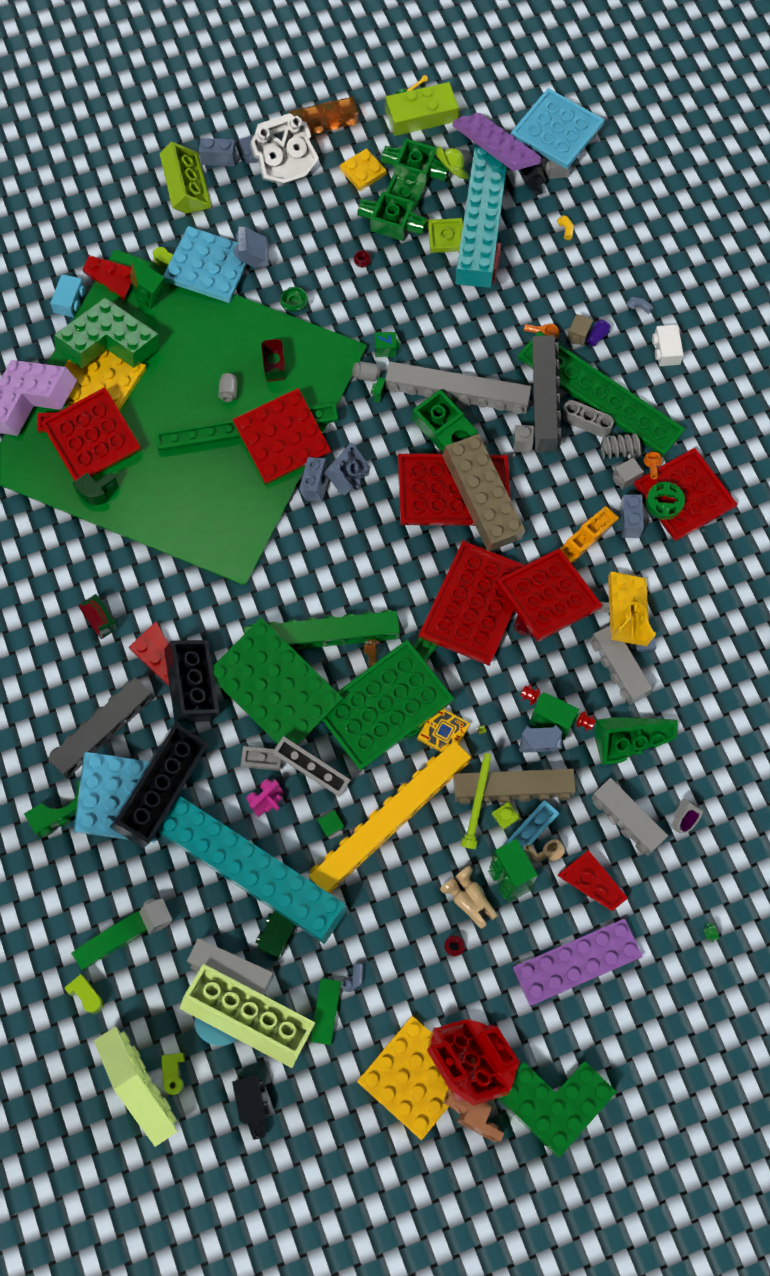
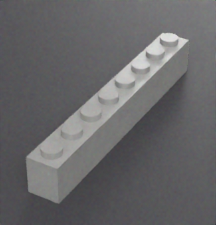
(458, 387)

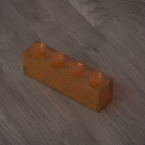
(329, 115)

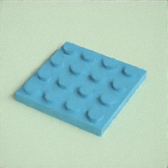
(557, 128)
(205, 265)
(103, 790)

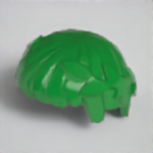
(294, 299)

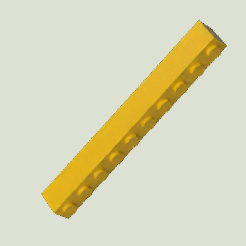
(389, 818)

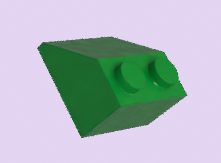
(146, 283)

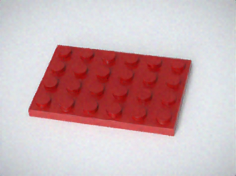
(430, 493)
(470, 607)

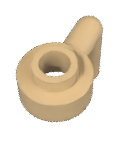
(552, 850)

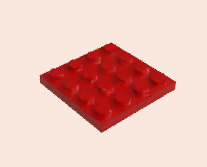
(91, 435)
(281, 436)
(703, 493)
(548, 594)

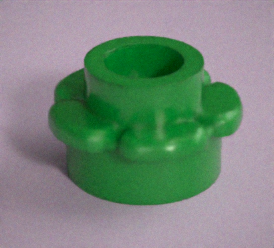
(711, 932)

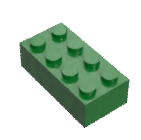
(512, 871)

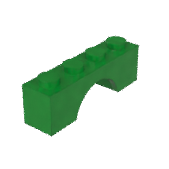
(45, 819)

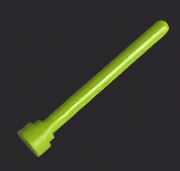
(469, 840)

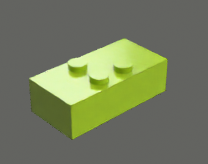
(421, 108)

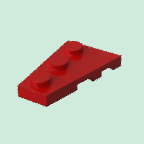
(110, 274)
(150, 651)
(592, 879)

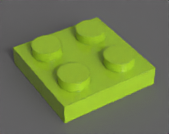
(445, 235)

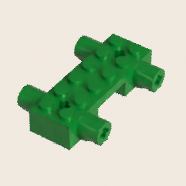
(396, 207)

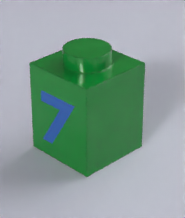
(386, 344)

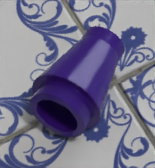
(599, 331)

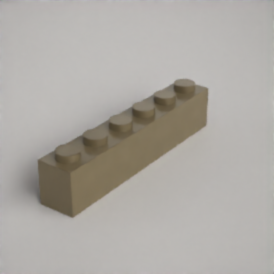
(516, 785)

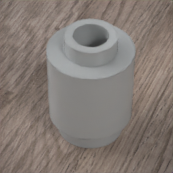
(366, 371)
(227, 387)

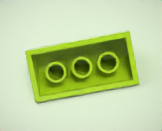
(184, 179)

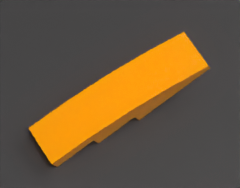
(589, 534)

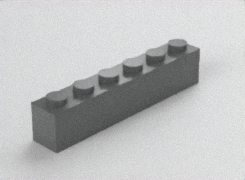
(101, 727)

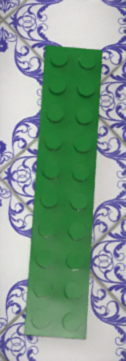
(609, 397)

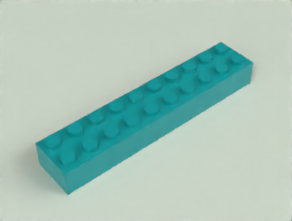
(481, 221)
(252, 870)

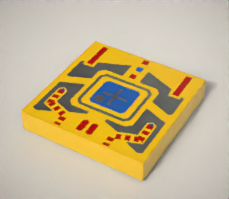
(443, 729)

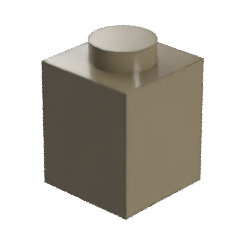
(579, 330)

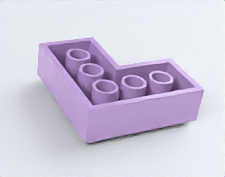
(29, 386)

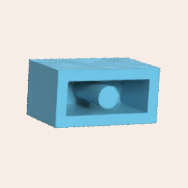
(68, 295)

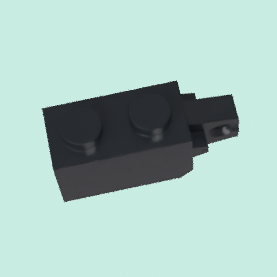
(533, 176)
(250, 1104)

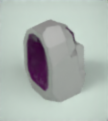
(686, 816)

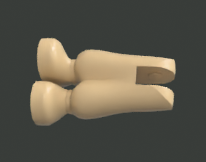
(471, 899)

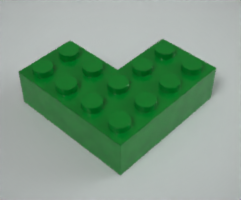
(105, 329)
(559, 1115)

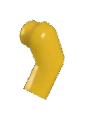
(568, 225)

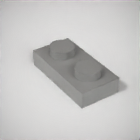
(260, 758)

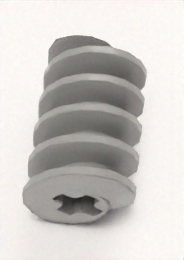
(620, 445)

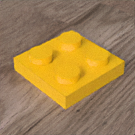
(363, 169)

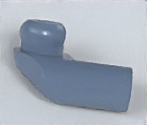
(641, 302)
(355, 980)

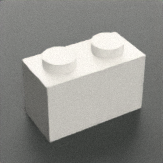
(668, 345)

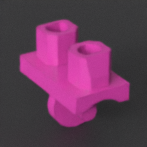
(267, 799)

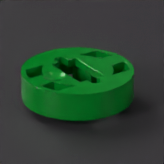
(663, 509)

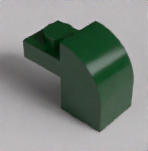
(95, 492)

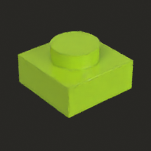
(505, 816)

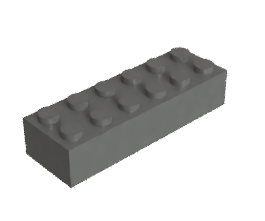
(546, 393)

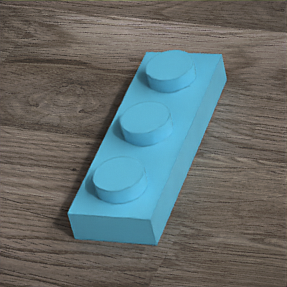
(534, 824)

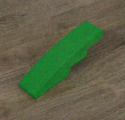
(109, 941)

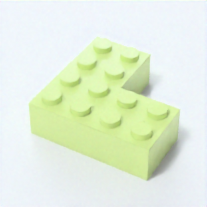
(133, 1086)

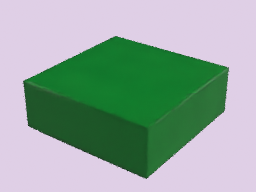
(330, 824)

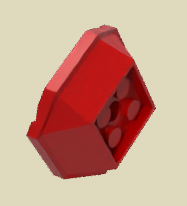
(473, 1060)

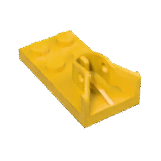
(629, 609)

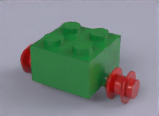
(553, 711)

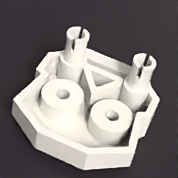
(288, 163)

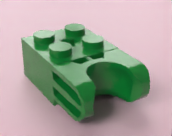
(442, 420)

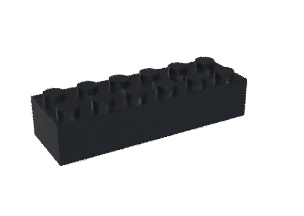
(159, 785)

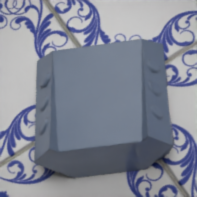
(251, 248)
(347, 470)
(540, 740)

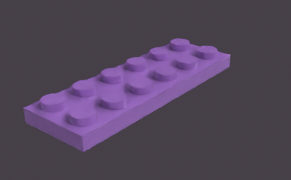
(496, 141)
(577, 962)

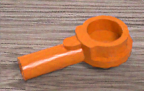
(547, 329)
(653, 460)

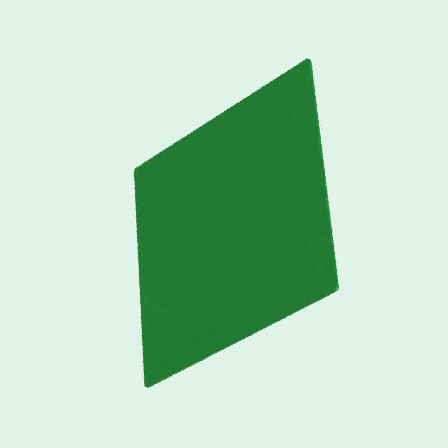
(203, 498)

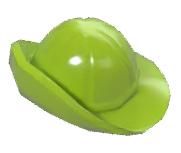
(453, 161)

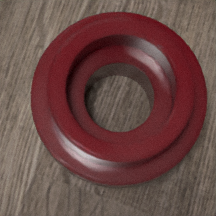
(362, 255)
(454, 939)

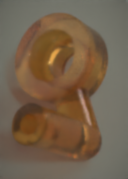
(370, 650)

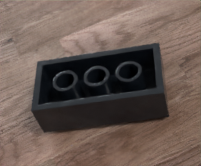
(191, 680)

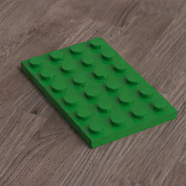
(275, 684)
(386, 705)

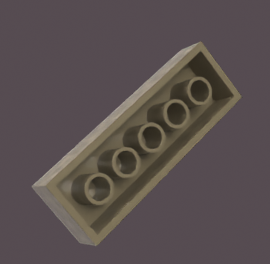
(483, 492)

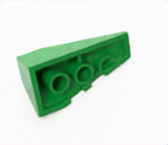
(624, 737)

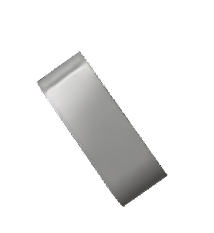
(581, 412)

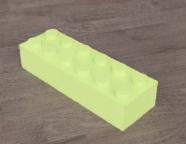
(247, 1015)

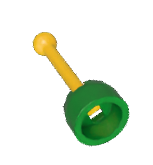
(424, 79)

